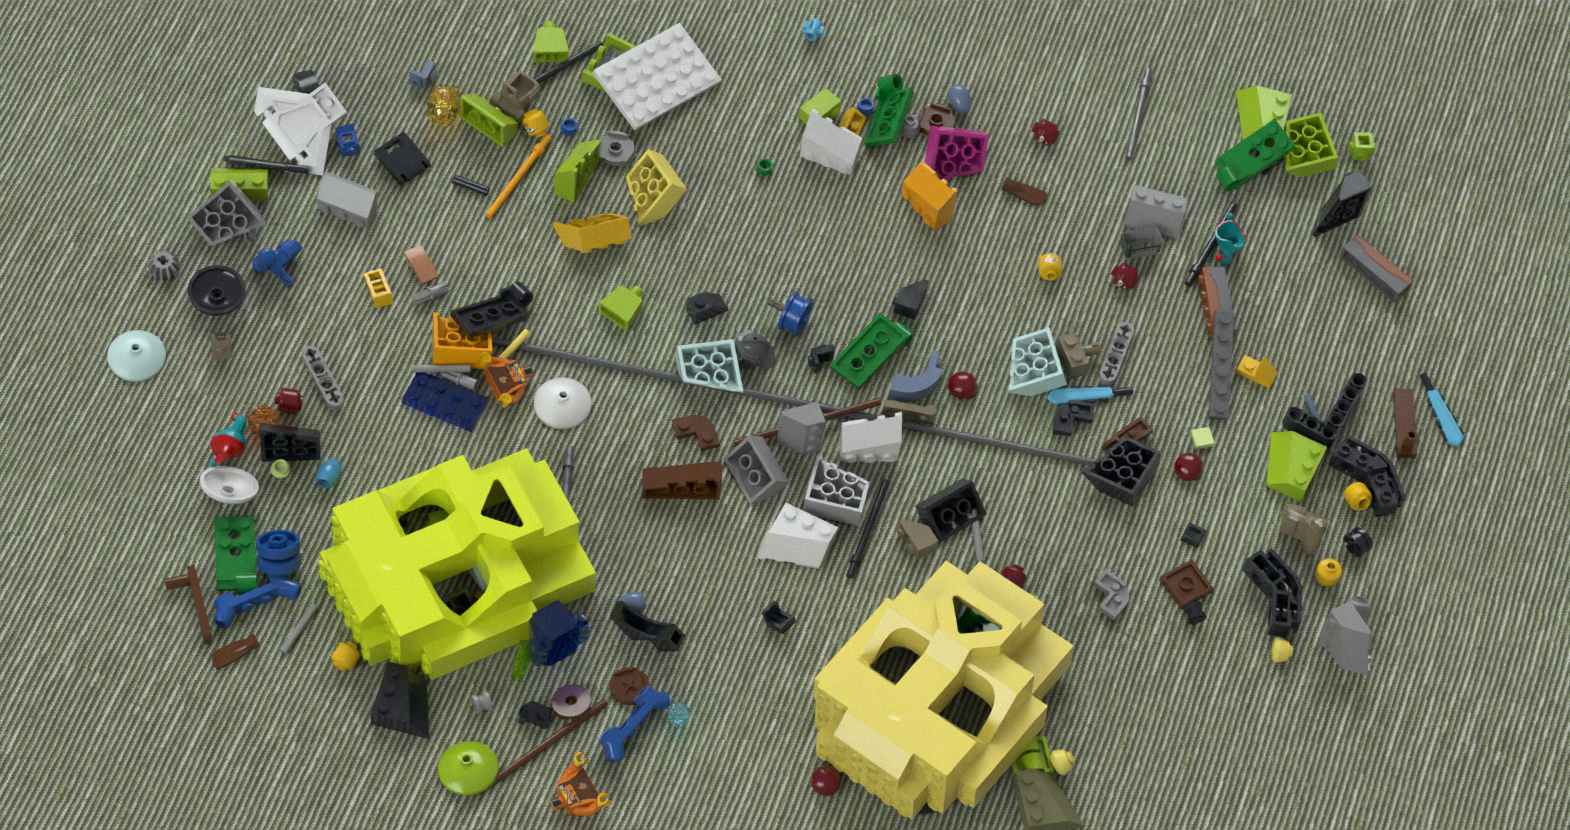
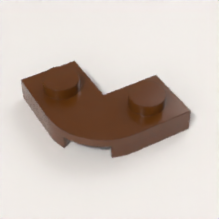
(698, 426)

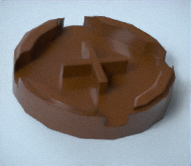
(627, 684)

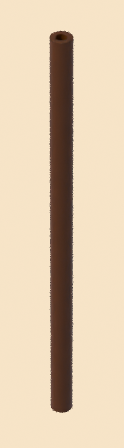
(827, 416)
(547, 743)

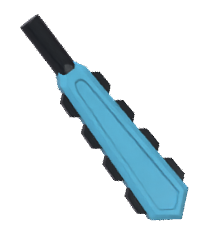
(1087, 394)
(1450, 431)

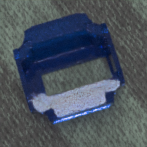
(555, 634)

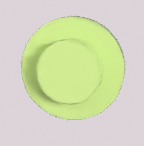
(280, 469)

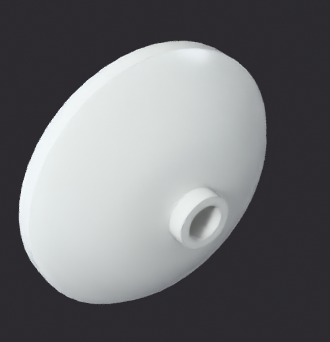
(562, 412)
(229, 484)

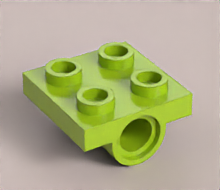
(1034, 756)

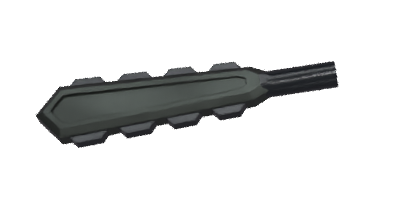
(251, 162)

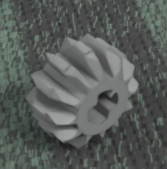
(163, 264)

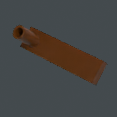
(1404, 423)
(191, 579)

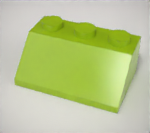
(487, 119)
(250, 180)

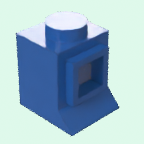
(347, 140)

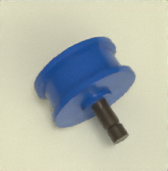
(794, 313)

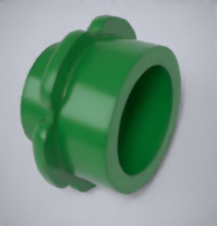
(764, 163)

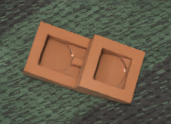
(421, 264)

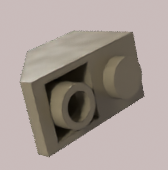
(918, 538)

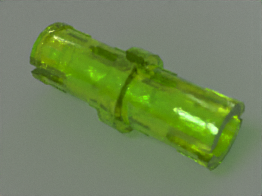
(521, 660)

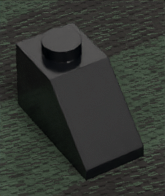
(910, 299)
(705, 306)

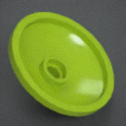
(470, 776)

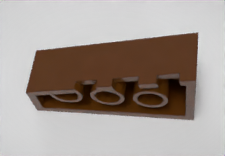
(683, 481)

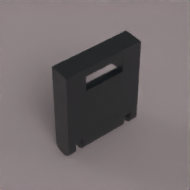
(404, 160)

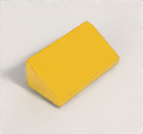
(853, 120)

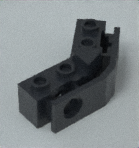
(1373, 470)
(1269, 575)

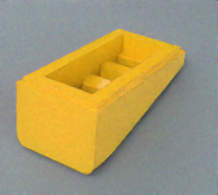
(381, 298)

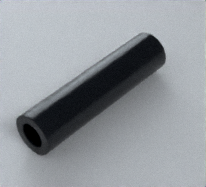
(471, 185)

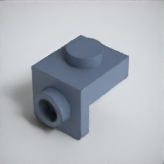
(423, 79)

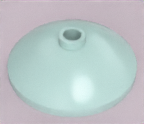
(140, 363)

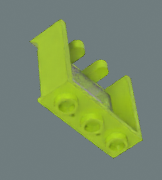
(612, 48)

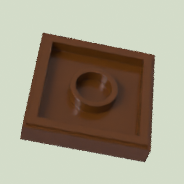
(1186, 584)

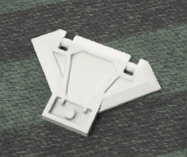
(301, 122)

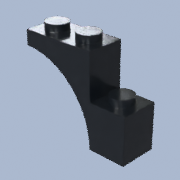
(662, 635)

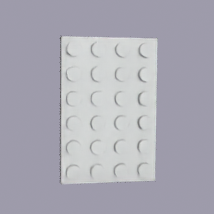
(657, 76)

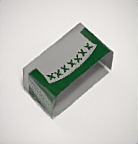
(1130, 238)

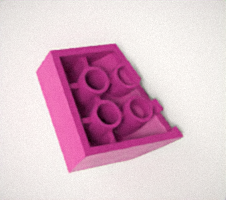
(956, 151)

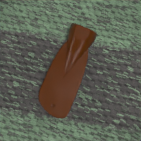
(1024, 192)
(234, 651)

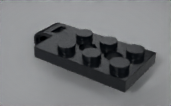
(494, 312)

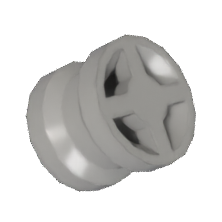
(481, 702)

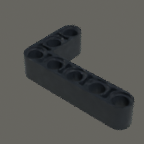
(1318, 430)

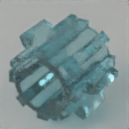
(678, 714)

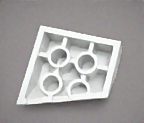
(830, 144)

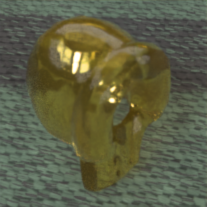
(443, 106)

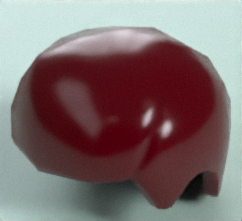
(962, 385)
(1188, 466)
(826, 780)

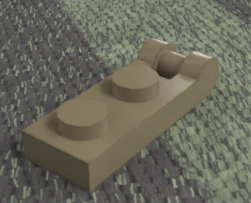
(910, 411)

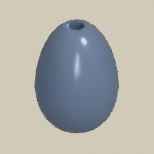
(959, 98)
(634, 600)

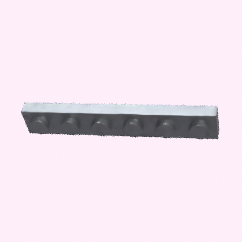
(1221, 364)

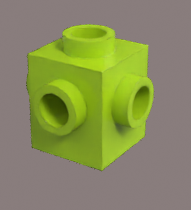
(1361, 146)

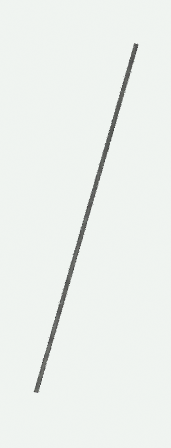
(799, 402)

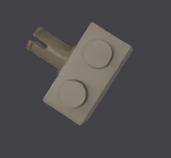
(1074, 355)

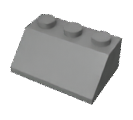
(347, 200)
(1156, 209)
(802, 428)
(756, 469)

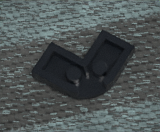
(1071, 412)

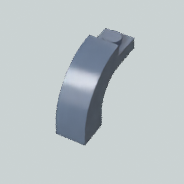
(918, 387)

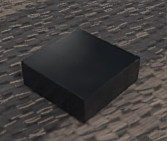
(1193, 535)

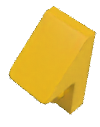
(1257, 371)

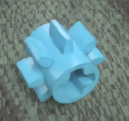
(813, 29)

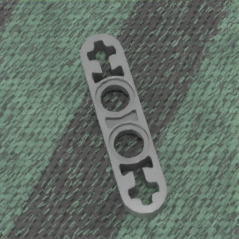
(1116, 353)
(321, 378)

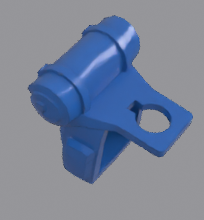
(276, 260)

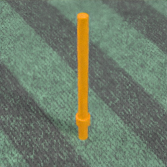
(537, 151)

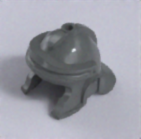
(754, 350)

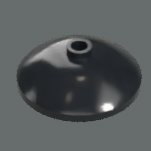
(213, 282)

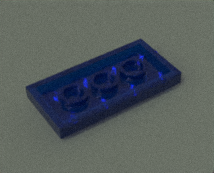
(444, 400)

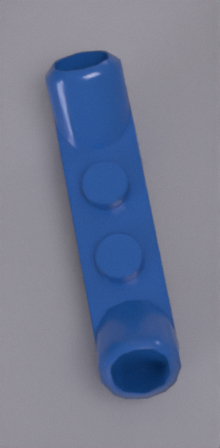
(228, 606)
(614, 737)

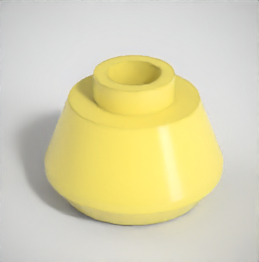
(1281, 650)
(1062, 761)

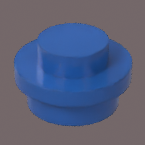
(865, 106)
(569, 127)

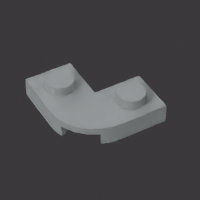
(1117, 594)

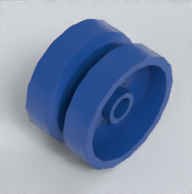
(278, 552)

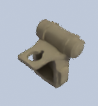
(516, 95)
(1304, 526)

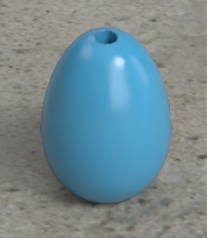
(329, 473)

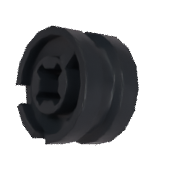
(1358, 541)

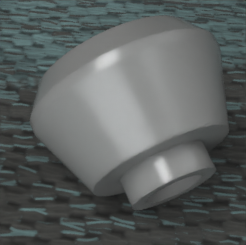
(910, 127)

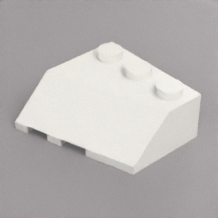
(871, 439)
(798, 538)

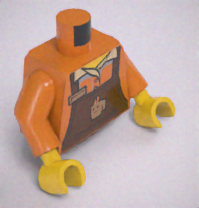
(505, 378)
(578, 792)

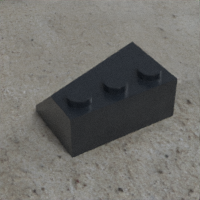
(1344, 203)
(289, 443)
(1124, 470)
(402, 701)

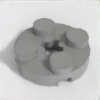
(619, 157)

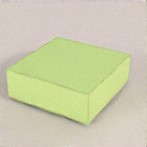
(1202, 438)

